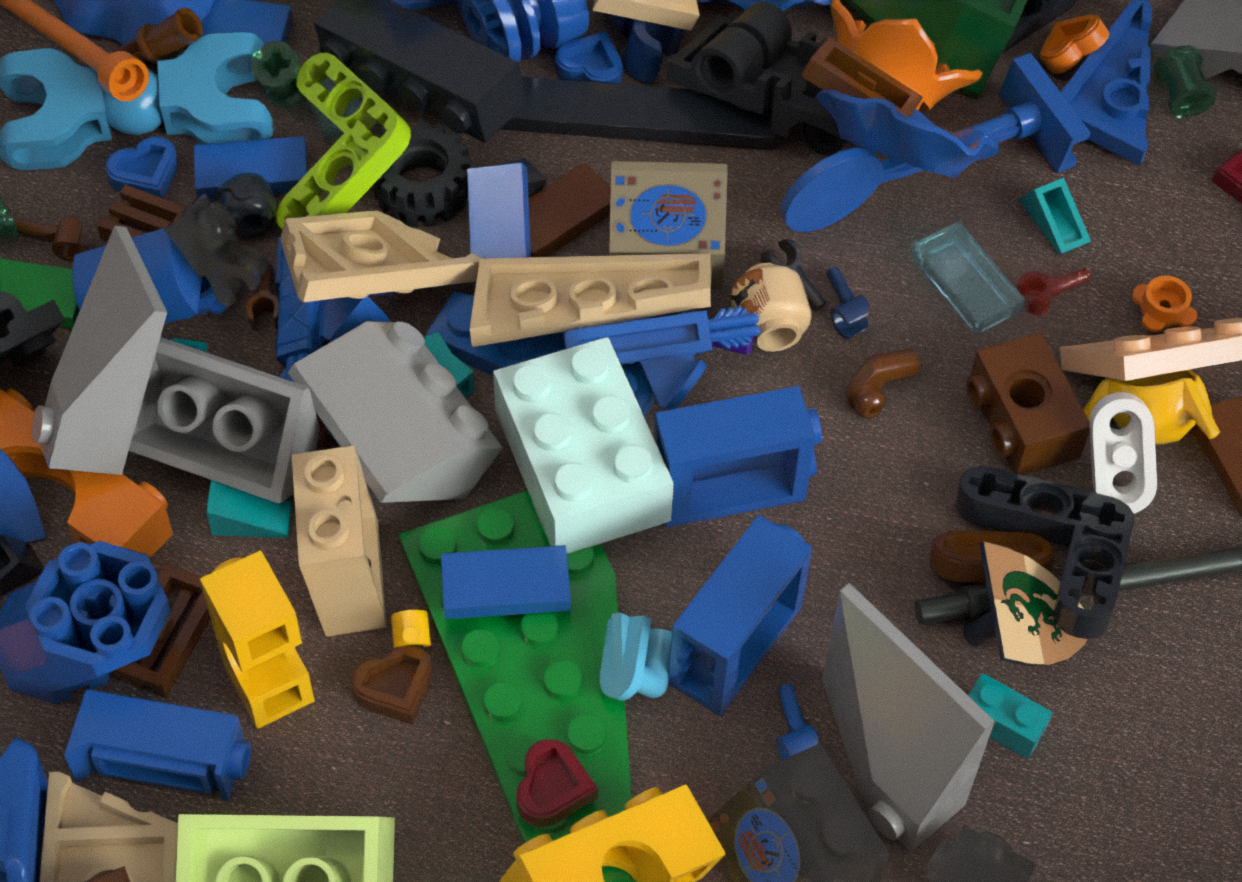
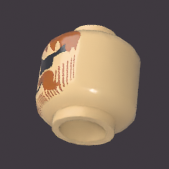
(778, 300)

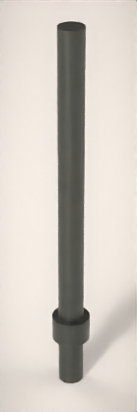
(975, 602)

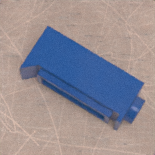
(157, 744)

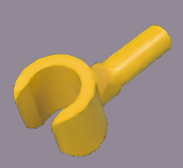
(410, 628)

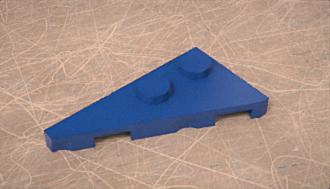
(1113, 85)

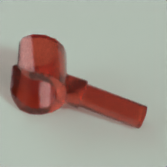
(1040, 283)

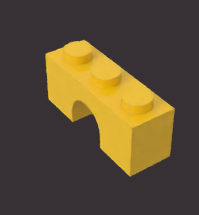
(257, 638)
(651, 840)

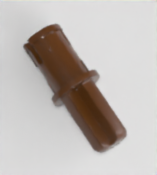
(165, 38)

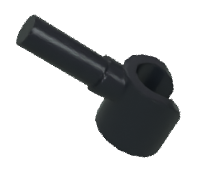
(794, 258)

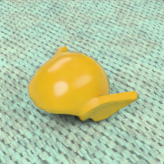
(1173, 398)

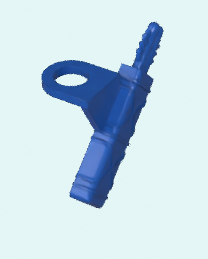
(309, 324)
(668, 346)

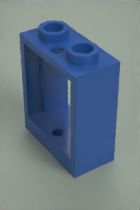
(738, 454)
(739, 614)

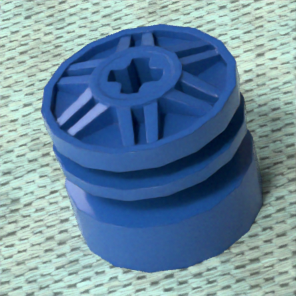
(520, 26)

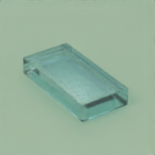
(967, 277)

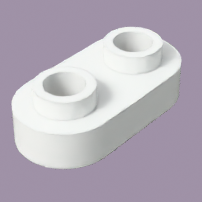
(1124, 450)

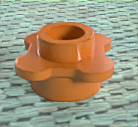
(1167, 292)

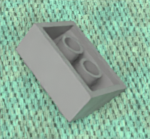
(400, 412)
(224, 421)

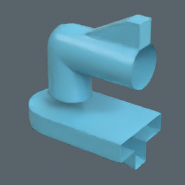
(634, 658)

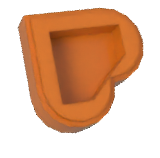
(1071, 41)

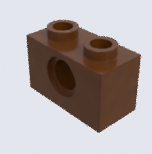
(1027, 374)

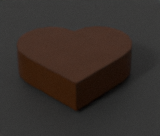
(393, 684)

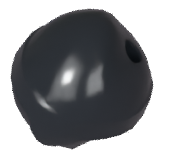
(249, 202)

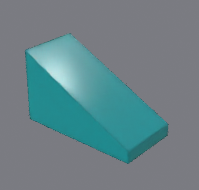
(1056, 216)
(244, 514)

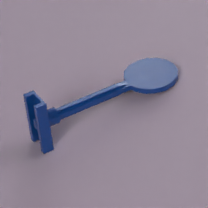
(850, 176)

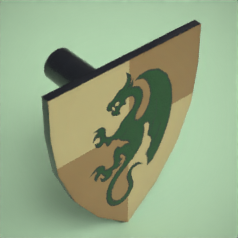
(1021, 611)

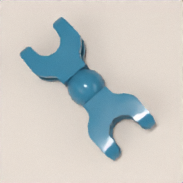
(78, 112)

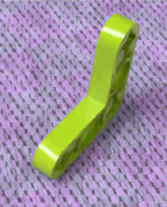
(356, 147)

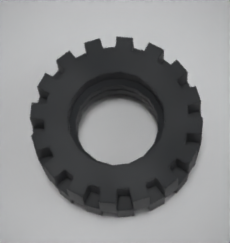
(430, 198)

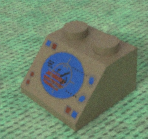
(669, 210)

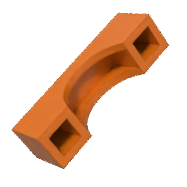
(105, 505)

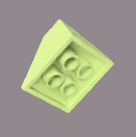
(284, 848)

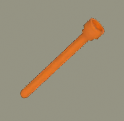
(117, 72)

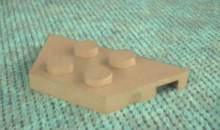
(366, 256)
(101, 833)

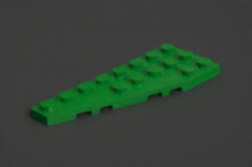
(532, 671)

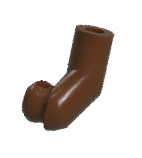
(875, 372)

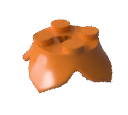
(902, 52)

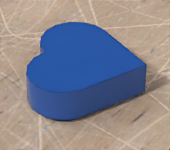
(589, 60)
(145, 167)

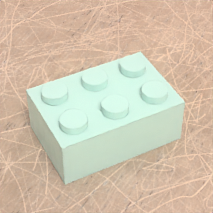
(583, 446)

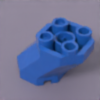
(80, 621)

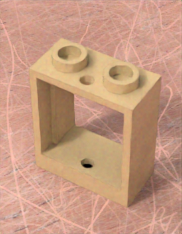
(338, 541)

